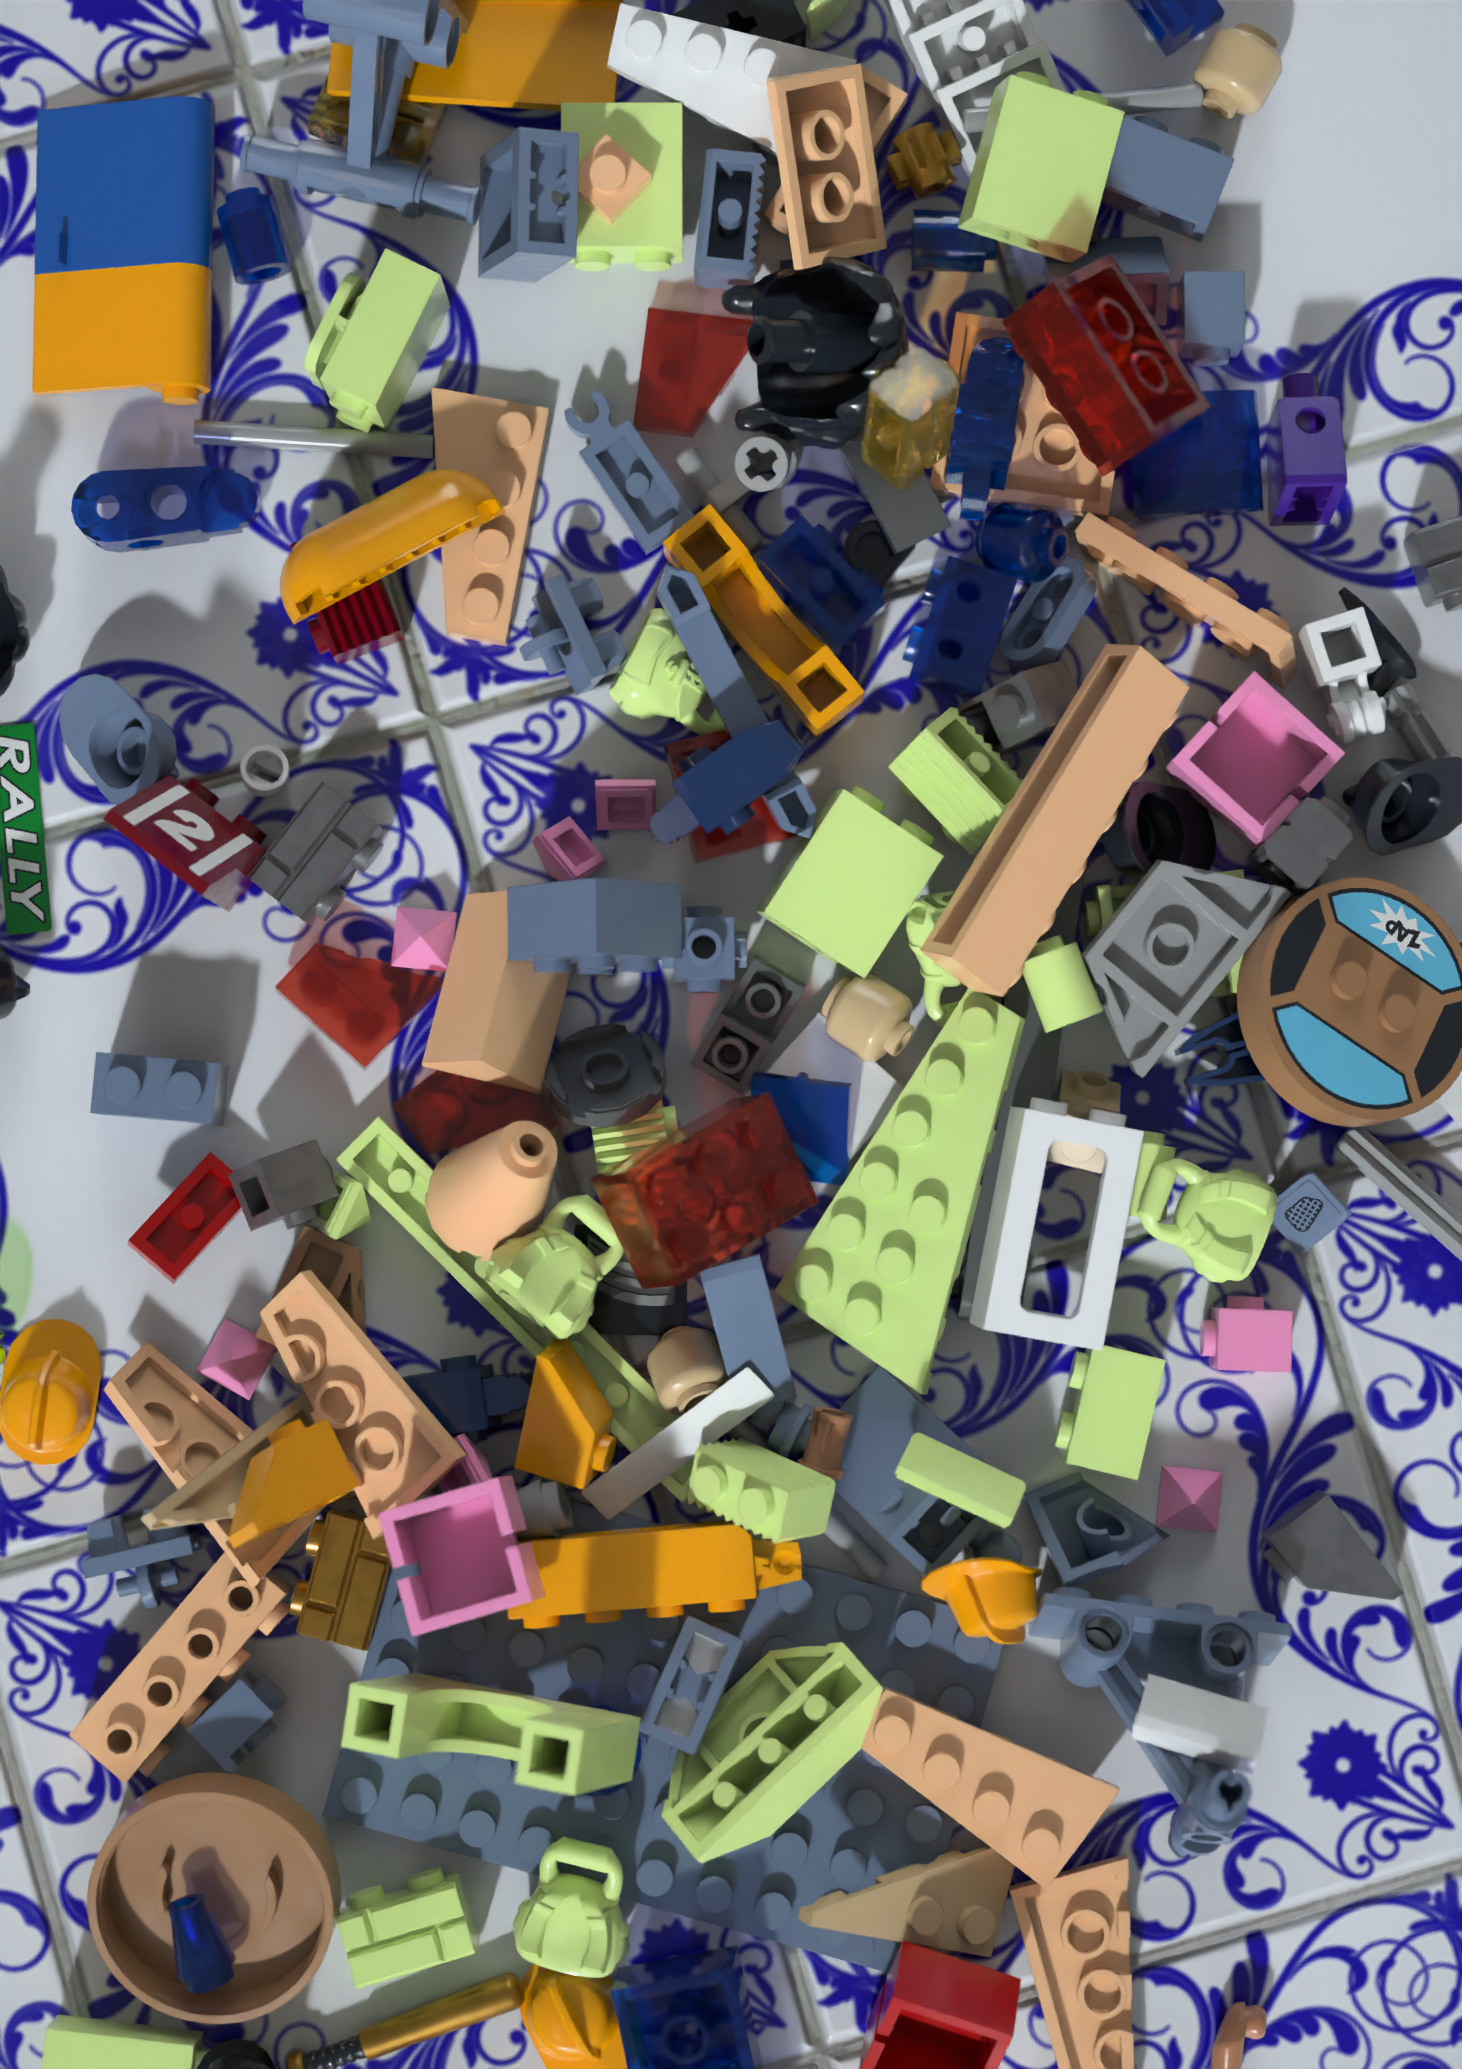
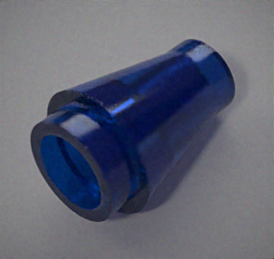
(199, 1946)

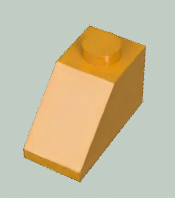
(565, 1420)
(291, 1479)

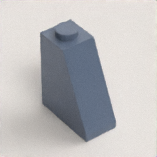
(748, 1327)

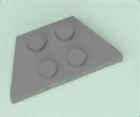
(1172, 950)

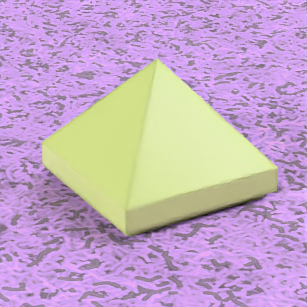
(344, 1211)

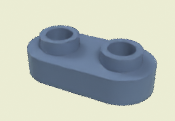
(1048, 615)

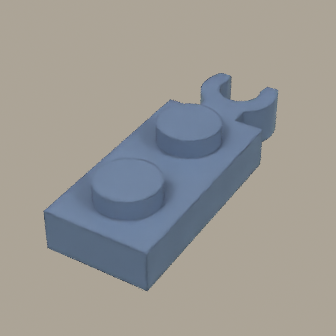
(630, 476)

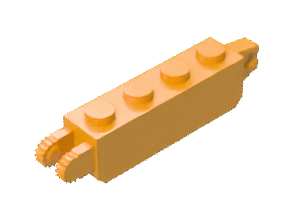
(654, 1571)

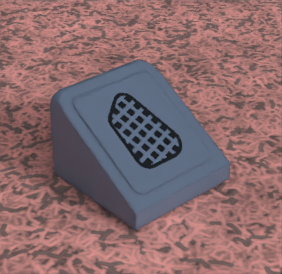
(1307, 1211)

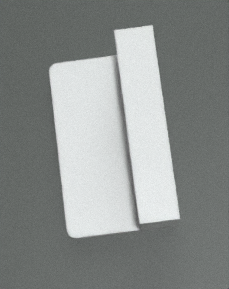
(1201, 1724)

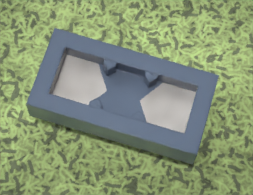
(691, 1685)

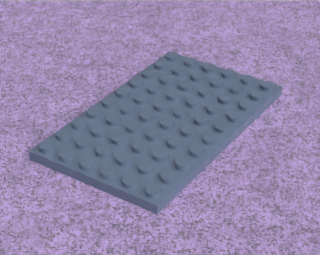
(838, 1840)

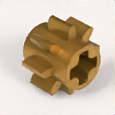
(924, 160)

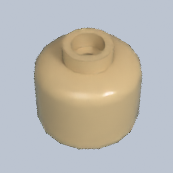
(1238, 70)
(868, 1017)
(686, 1368)

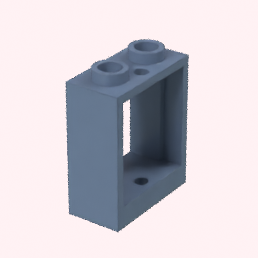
(519, 224)

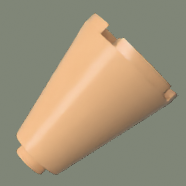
(492, 1188)

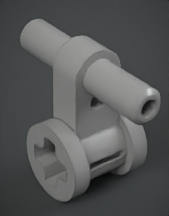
(745, 479)

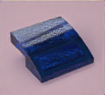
(1205, 465)

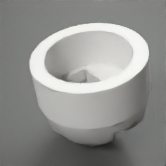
(269, 761)

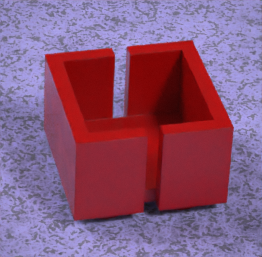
(940, 2014)

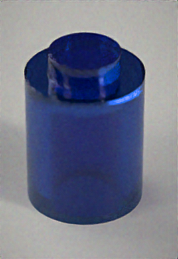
(254, 237)
(943, 247)

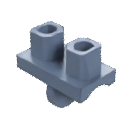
(564, 638)
(112, 1553)

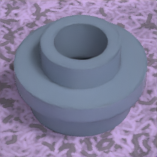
(791, 1430)

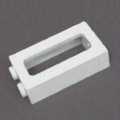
(1013, 1219)

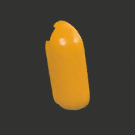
(383, 538)

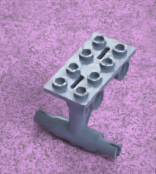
(385, 45)
(1177, 1647)

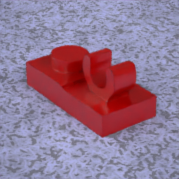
(188, 1219)

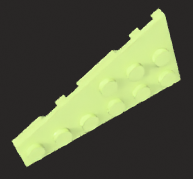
(903, 1217)

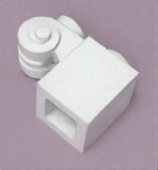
(1337, 660)

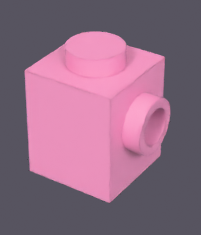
(1247, 1336)

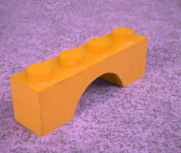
(762, 625)

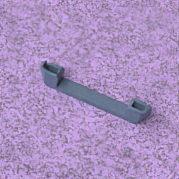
(728, 688)

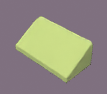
(961, 1480)

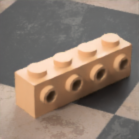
(178, 1666)

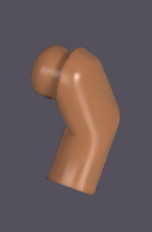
(1238, 2023)

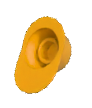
(49, 1391)
(987, 1596)
(572, 2020)

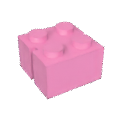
(1252, 759)
(464, 1554)

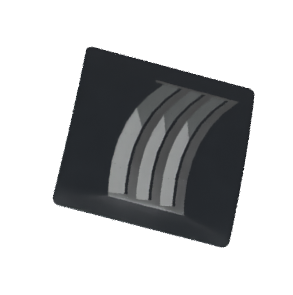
(622, 1304)

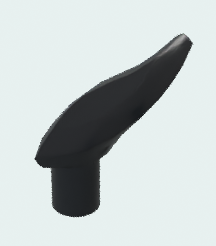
(1395, 658)

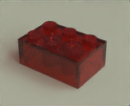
(1105, 364)
(705, 1191)

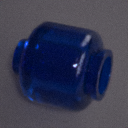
(1022, 540)

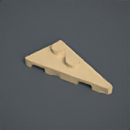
(217, 1488)
(937, 1904)

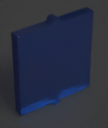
(815, 1119)

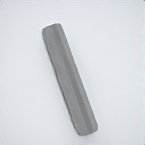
(1403, 1187)

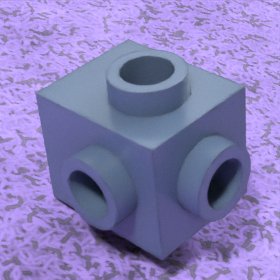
(710, 973)

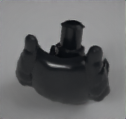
(818, 348)

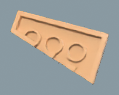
(504, 449)
(1188, 597)
(376, 1417)
(186, 1434)
(1001, 1792)
(1081, 1961)

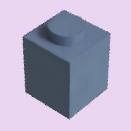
(1211, 316)

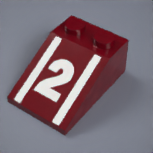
(192, 838)

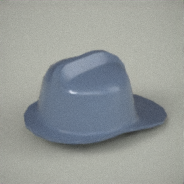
(115, 738)

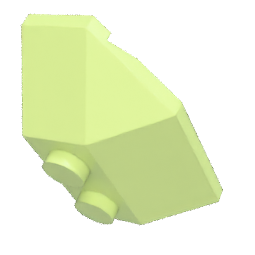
(770, 1747)

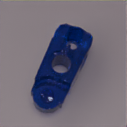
(984, 424)
(216, 505)

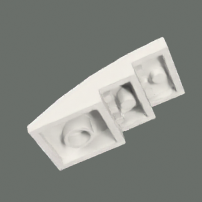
(965, 52)

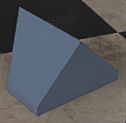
(1088, 1530)

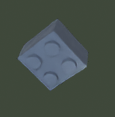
(594, 925)

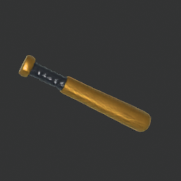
(420, 2024)

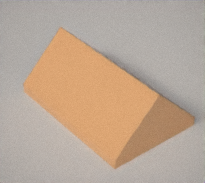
(826, 164)
(492, 1012)

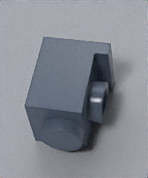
(239, 1719)

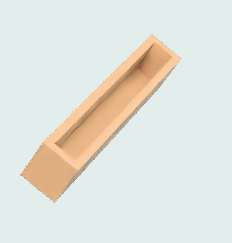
(1055, 819)

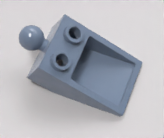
(880, 1431)

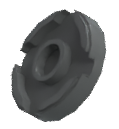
(606, 1076)

